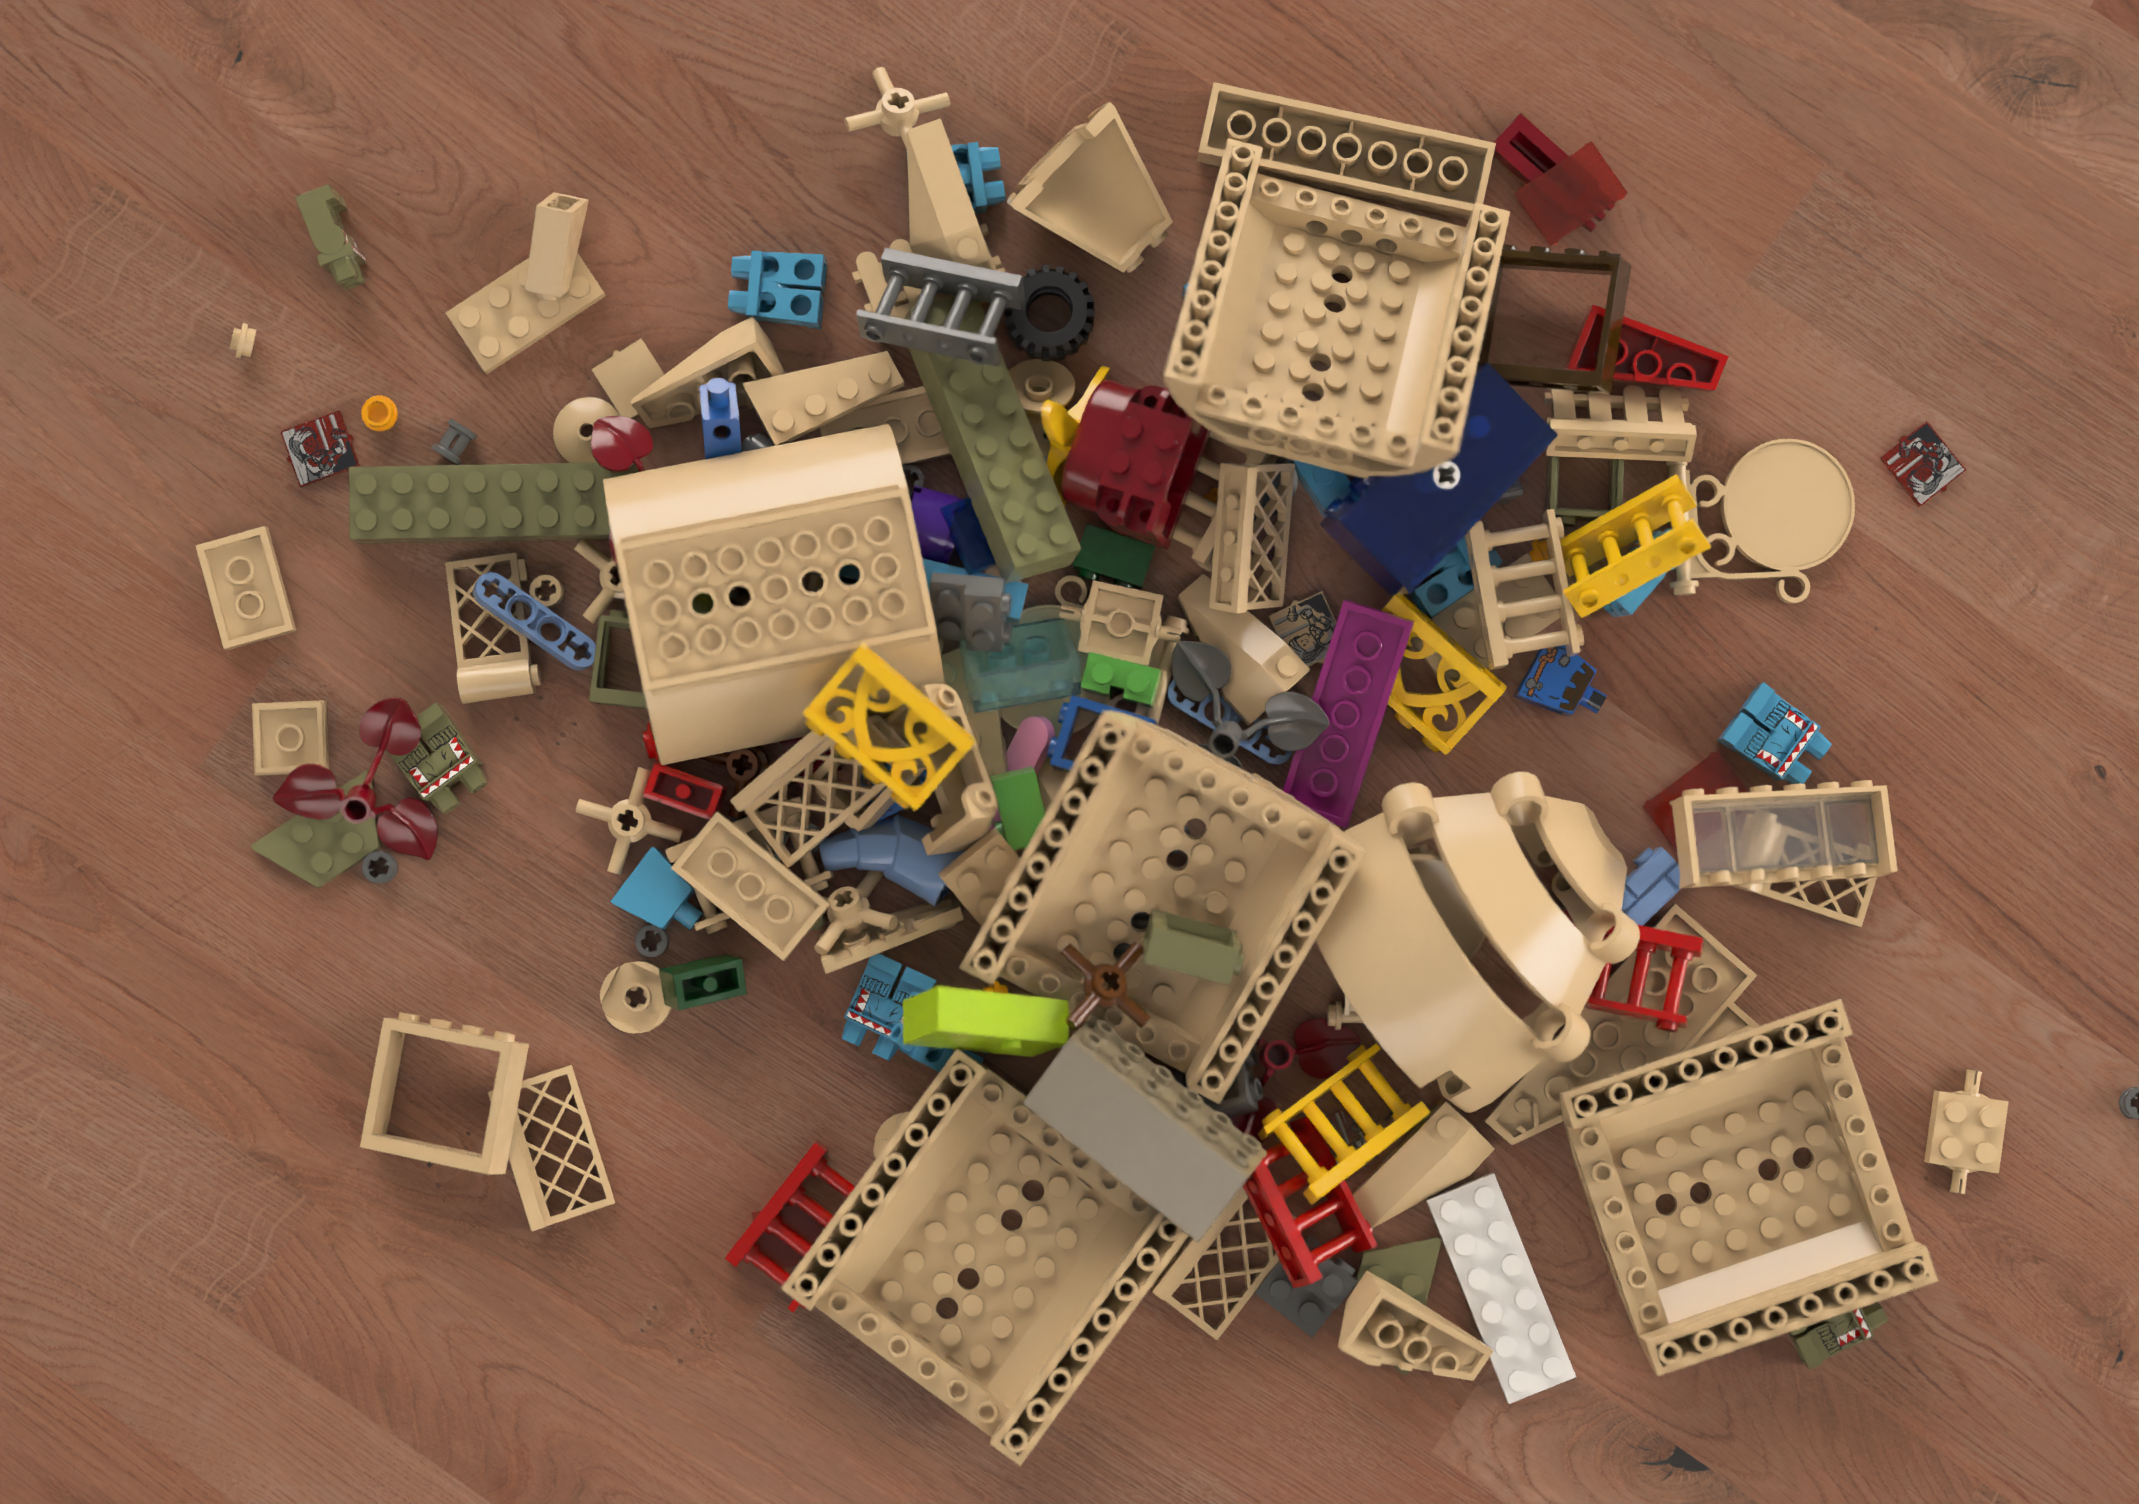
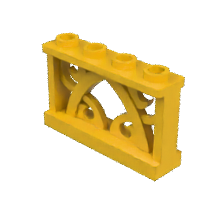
(1472, 678)
(940, 732)

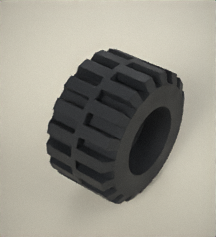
(1063, 341)

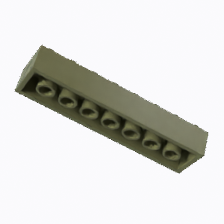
(996, 455)
(479, 503)

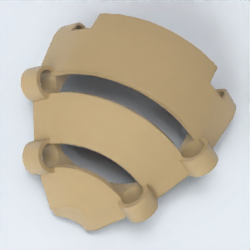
(1416, 981)

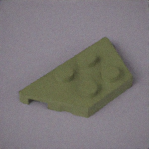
(321, 848)
(1404, 1266)

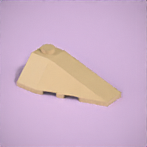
(735, 354)

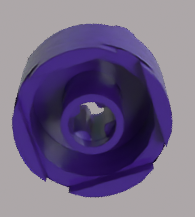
(930, 524)

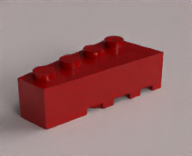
(1648, 355)

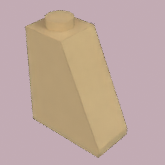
(555, 245)

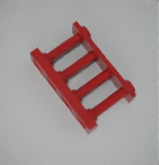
(1682, 950)
(771, 1222)
(1285, 1230)

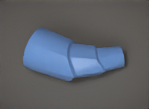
(894, 849)

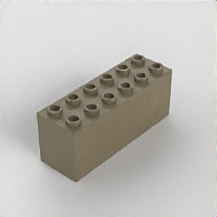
(1145, 1127)

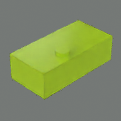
(985, 1021)

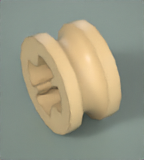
(538, 583)

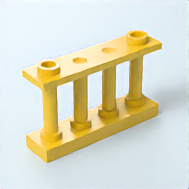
(1621, 527)
(1348, 1157)

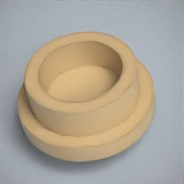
(243, 341)

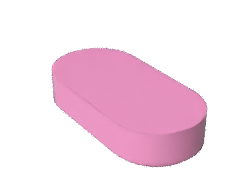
(1030, 744)

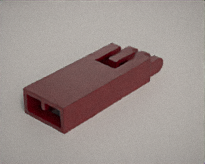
(1530, 154)

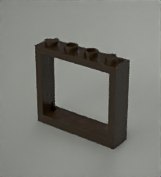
(1570, 261)

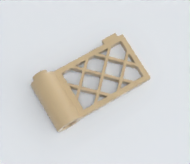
(496, 674)
(1862, 898)

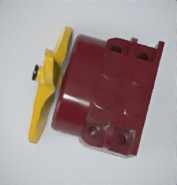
(1125, 456)

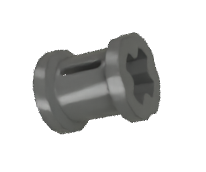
(453, 430)

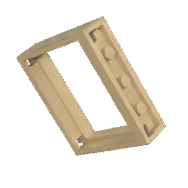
(502, 1108)

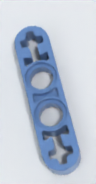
(532, 626)
(1230, 715)

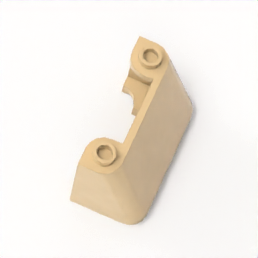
(966, 790)

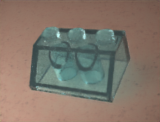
(1031, 669)

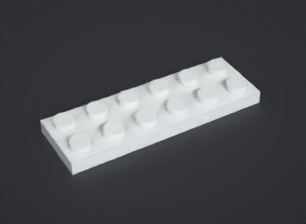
(1500, 1287)

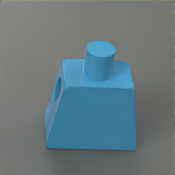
(658, 893)

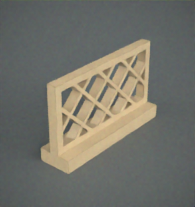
(1237, 536)
(787, 769)
(524, 1168)
(1190, 1253)

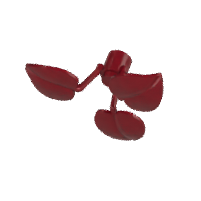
(617, 445)
(313, 792)
(1320, 1053)

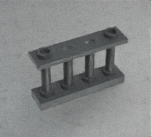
(949, 278)

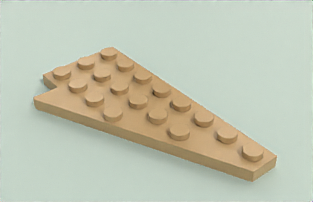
(1626, 1042)

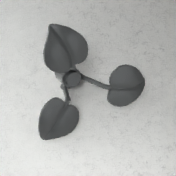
(1292, 717)

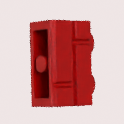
(684, 791)

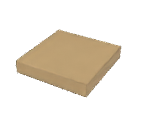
(289, 736)

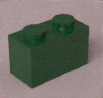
(1113, 557)
(702, 981)

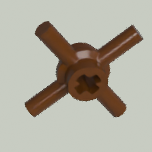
(740, 775)
(1096, 994)

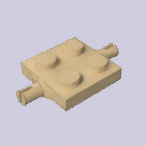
(1120, 623)
(1966, 1131)

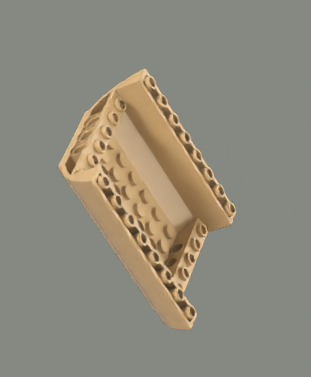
(1394, 354)
(763, 525)
(1102, 858)
(1757, 1249)
(1044, 1290)

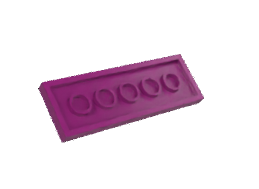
(1354, 696)

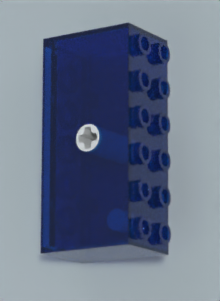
(1411, 521)

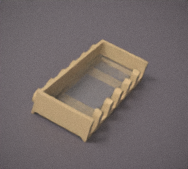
(1783, 834)

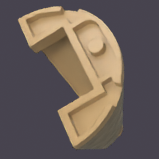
(1096, 193)

